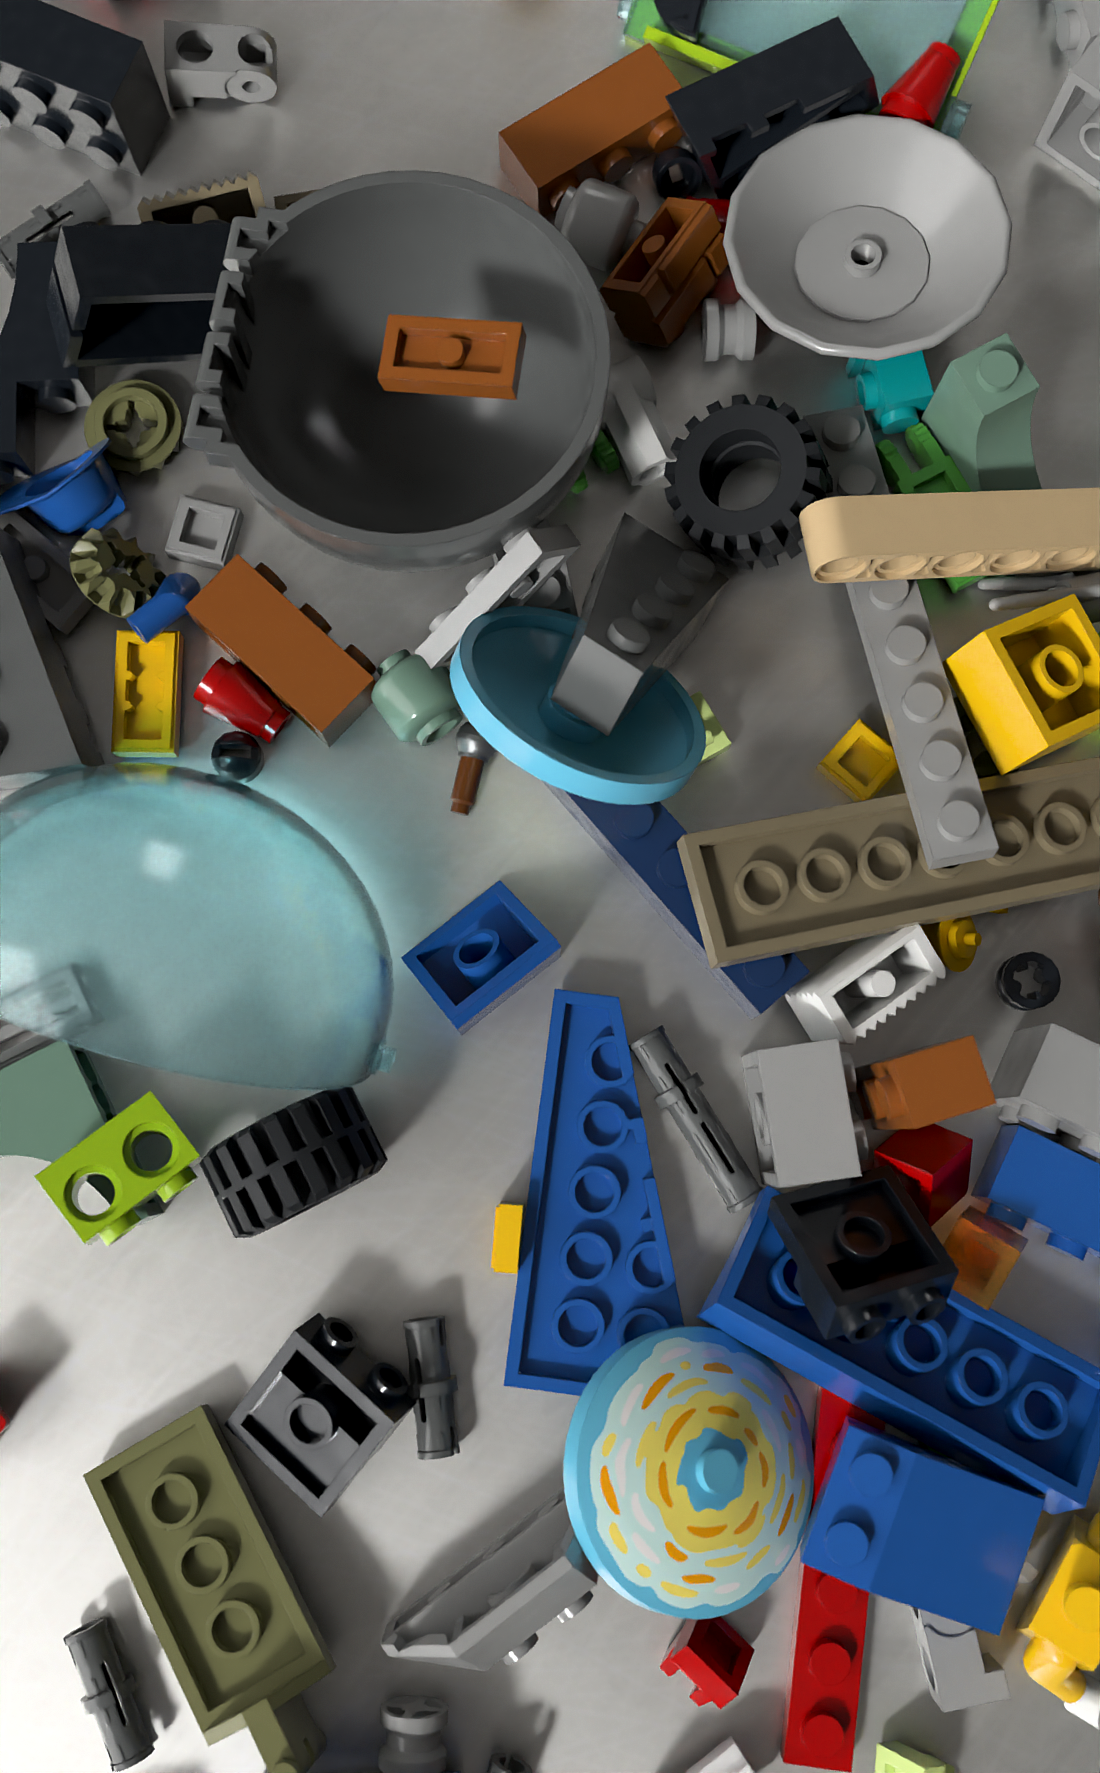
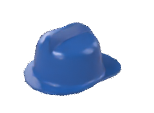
(72, 494)

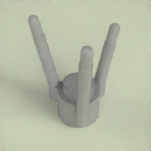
(1058, 586)

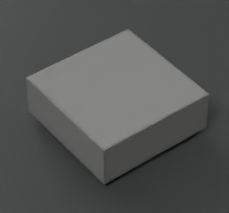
(204, 532)

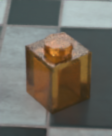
(983, 1254)

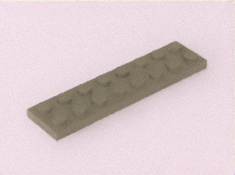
(864, 873)

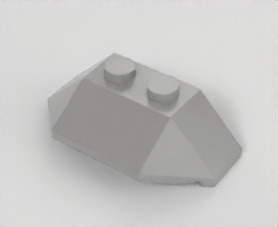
(499, 1596)

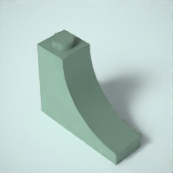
(985, 417)
(53, 1105)

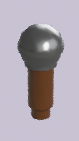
(473, 753)

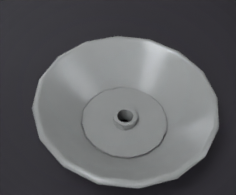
(874, 195)

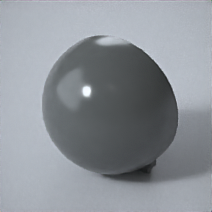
(301, 348)

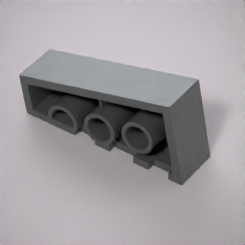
(634, 623)
(39, 715)

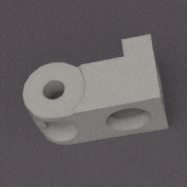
(218, 62)
(954, 1664)

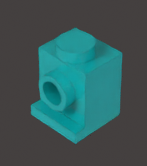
(892, 390)

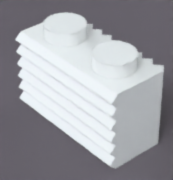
(865, 985)

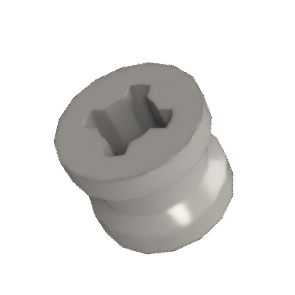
(727, 330)
(413, 1735)

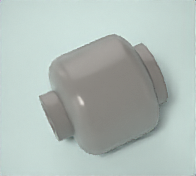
(599, 222)

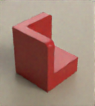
(930, 1165)

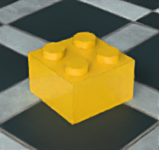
(1030, 682)

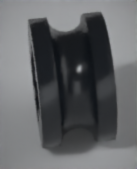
(1045, 974)

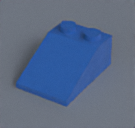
(919, 1528)

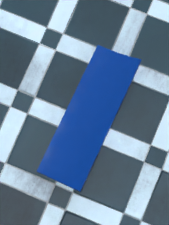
(956, 1383)

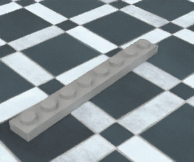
(909, 673)

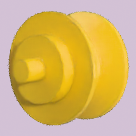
(954, 942)

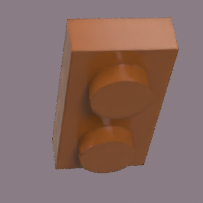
(452, 356)

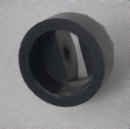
(689, 169)
(237, 768)

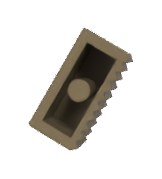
(212, 202)

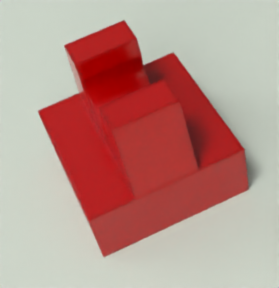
(711, 1658)

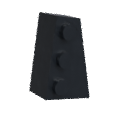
(770, 97)

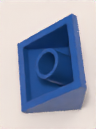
(482, 956)

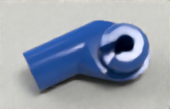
(165, 606)

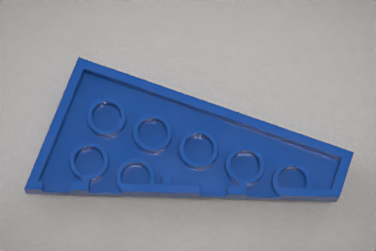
(594, 1222)

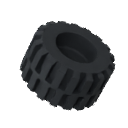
(718, 447)
(292, 1161)

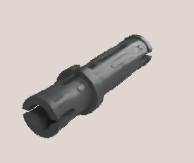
(696, 1119)

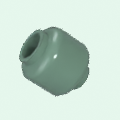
(415, 698)

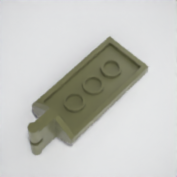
(216, 1588)

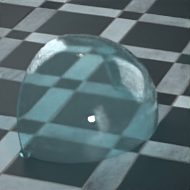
(189, 930)

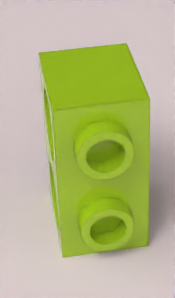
(111, 1155)

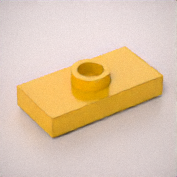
(147, 695)

